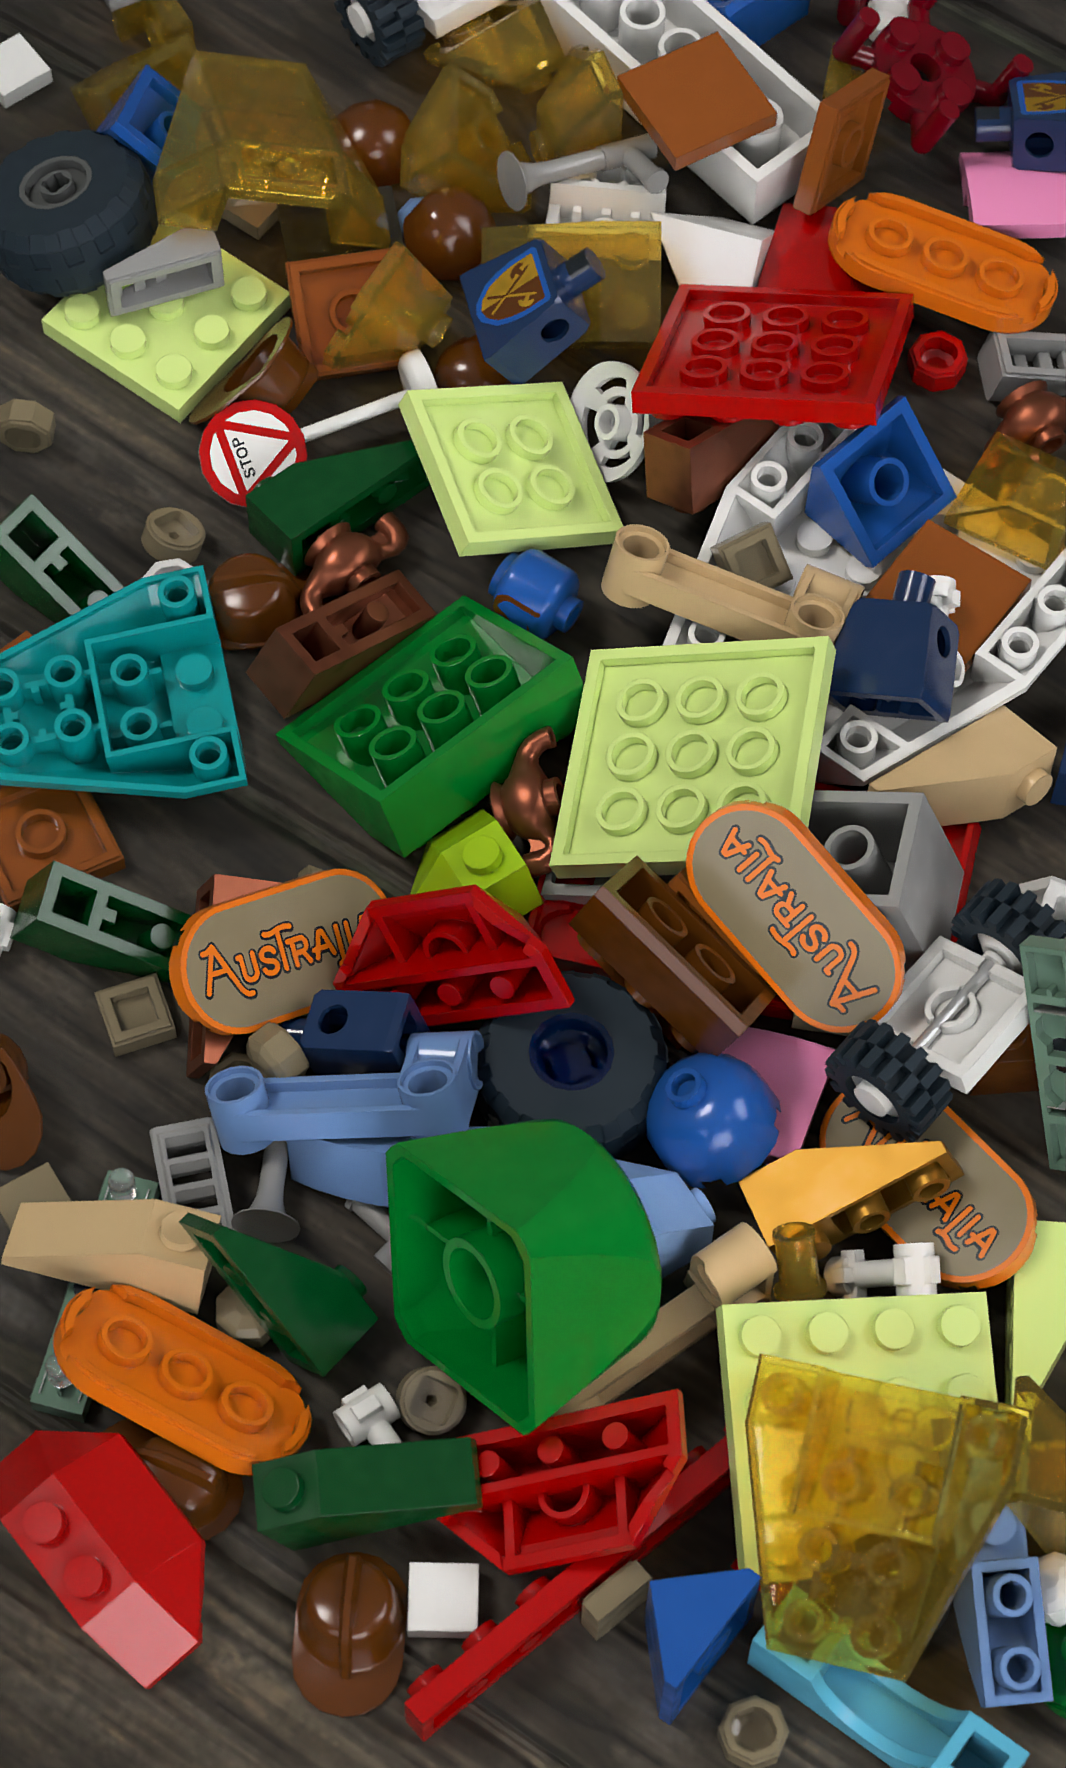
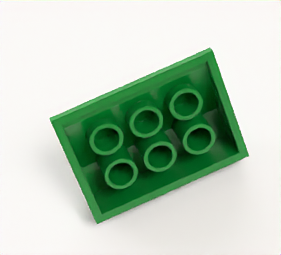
(434, 722)

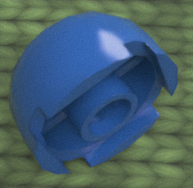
(712, 1119)

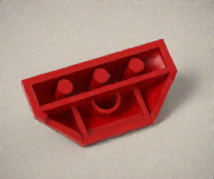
(455, 955)
(575, 1483)
(108, 1545)

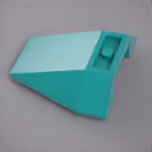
(124, 697)

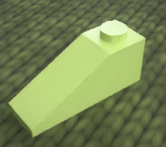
(1036, 1310)

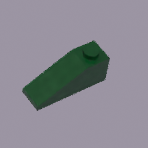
(316, 494)
(49, 564)
(97, 923)
(300, 1303)
(363, 1489)

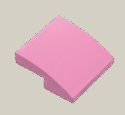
(1013, 199)
(794, 1074)

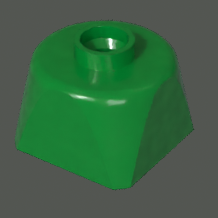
(519, 1262)

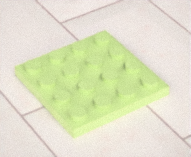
(679, 736)
(902, 1340)

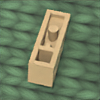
(978, 770)
(113, 1244)

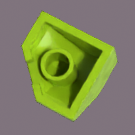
(481, 855)

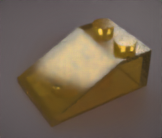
(628, 301)

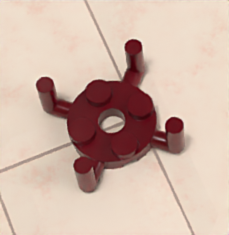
(940, 55)

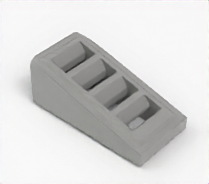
(165, 271)
(1005, 359)
(187, 1139)

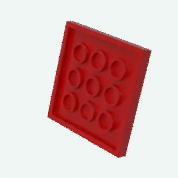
(774, 355)

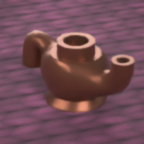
(1033, 417)
(349, 559)
(530, 802)

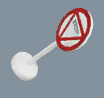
(261, 439)

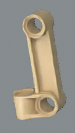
(649, 572)
(727, 1271)

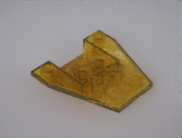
(264, 137)
(870, 1508)

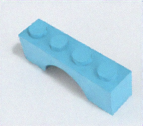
(888, 1715)

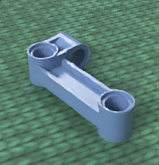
(424, 1100)

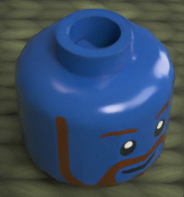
(536, 593)

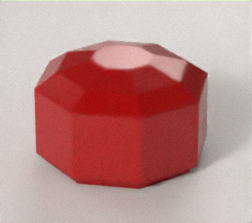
(937, 361)

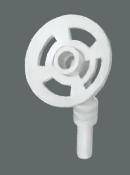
(612, 421)

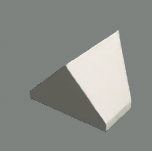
(713, 249)

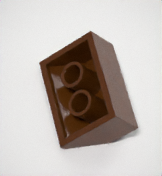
(671, 959)

